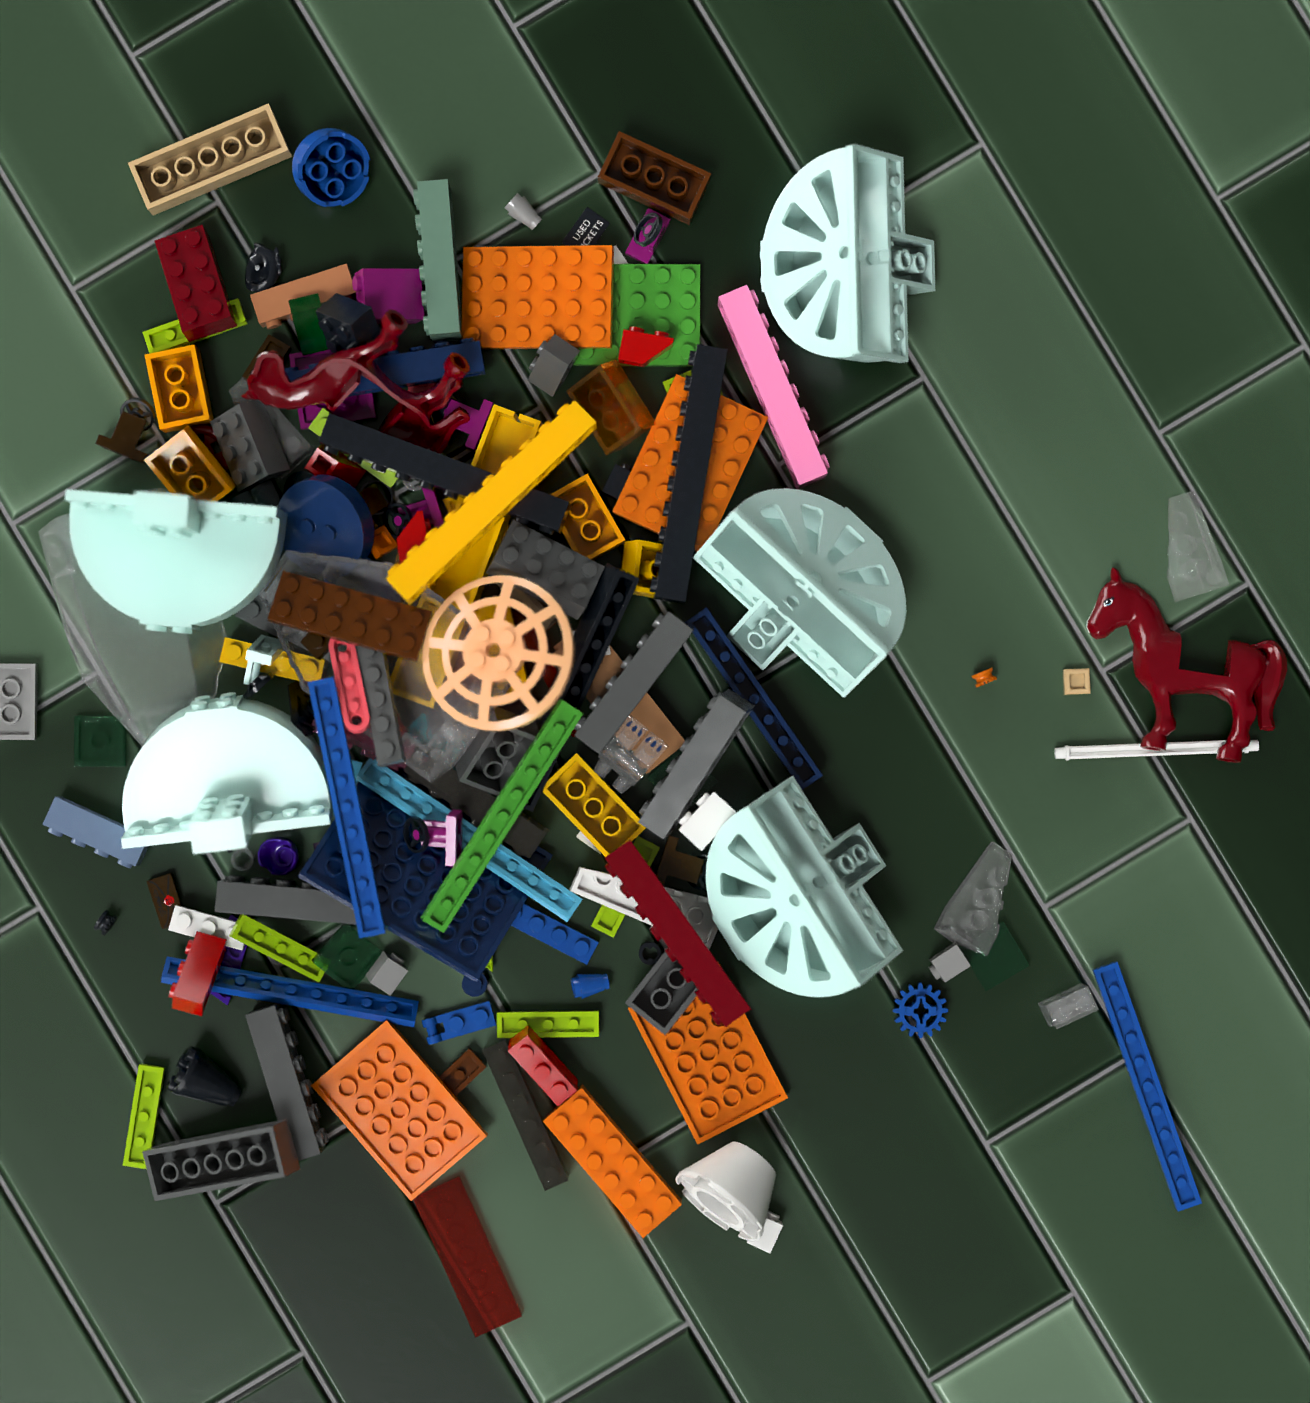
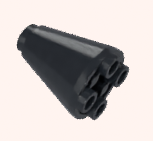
(203, 1080)

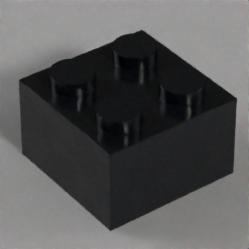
(346, 323)

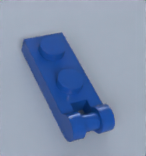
(460, 1022)

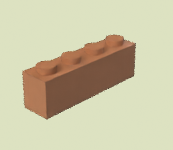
(273, 303)

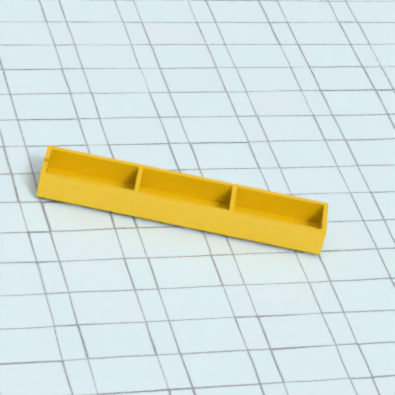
(499, 441)

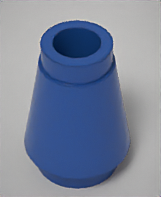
(589, 984)

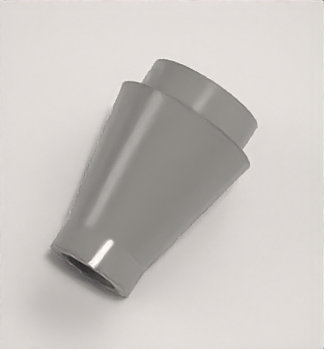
(521, 210)

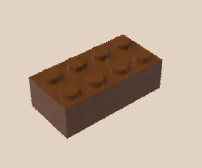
(654, 178)

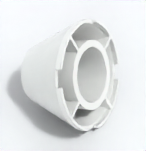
(731, 1188)

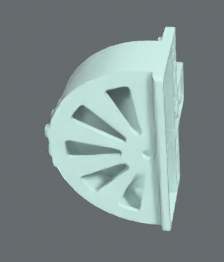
(841, 257)
(174, 555)
(809, 584)
(222, 775)
(796, 896)

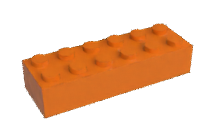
(612, 1161)

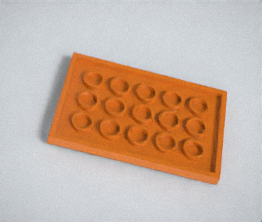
(531, 292)
(732, 444)
(712, 1070)
(399, 1110)

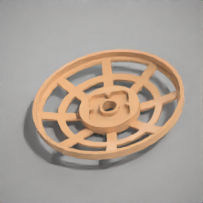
(511, 655)

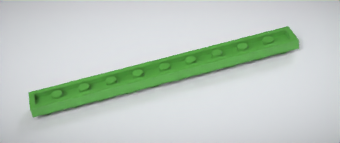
(501, 816)

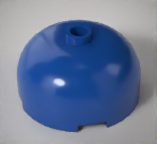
(341, 172)

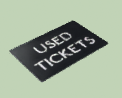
(586, 229)

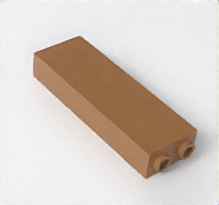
(645, 712)

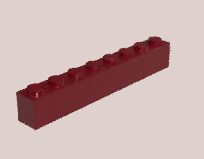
(677, 934)

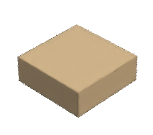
(1076, 681)

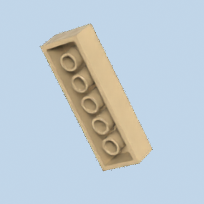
(210, 159)

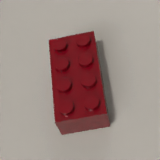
(195, 283)

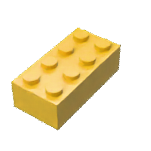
(592, 806)

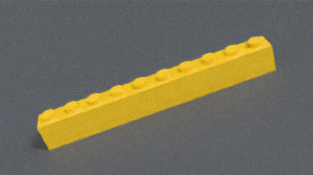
(491, 502)

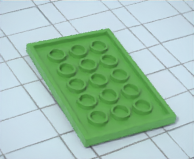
(655, 300)

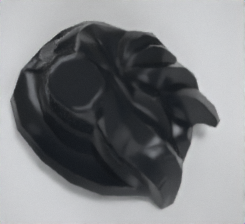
(262, 268)

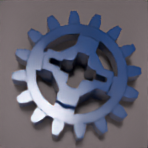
(931, 1010)

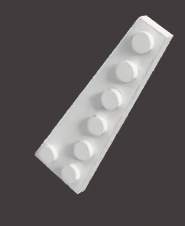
(605, 890)

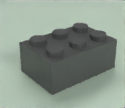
(249, 445)
(495, 754)
(663, 995)

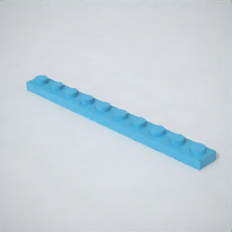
(504, 861)

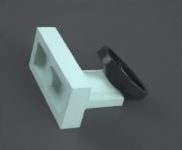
(262, 651)

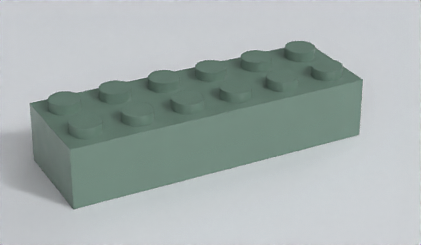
(440, 260)

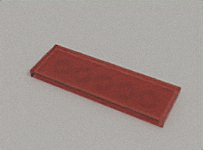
(467, 1256)

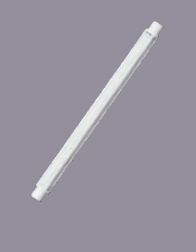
(1135, 750)

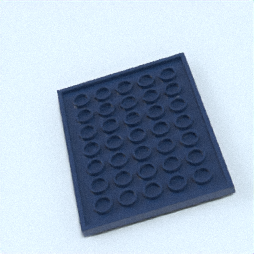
(411, 880)

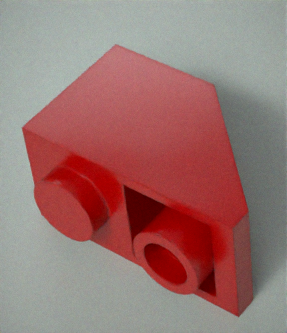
(642, 348)
(337, 466)
(412, 535)

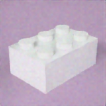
(706, 821)

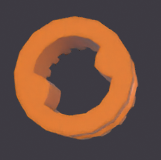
(983, 676)

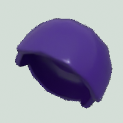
(278, 855)

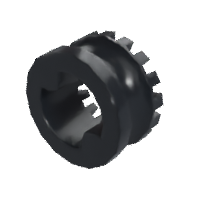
(104, 922)
(649, 961)

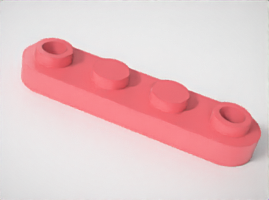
(349, 686)

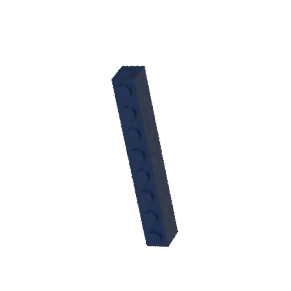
(416, 366)
(764, 713)

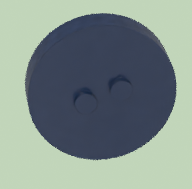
(327, 518)

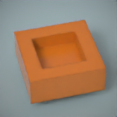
(383, 542)

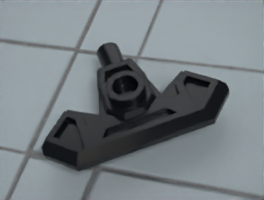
(300, 710)

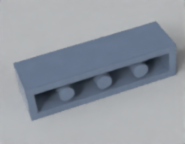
(91, 829)

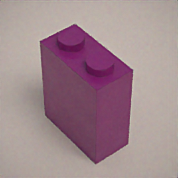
(392, 290)

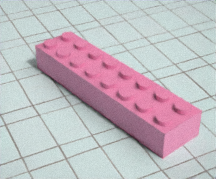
(772, 387)

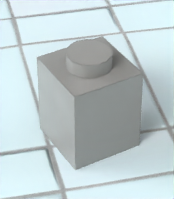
(948, 963)
(387, 972)

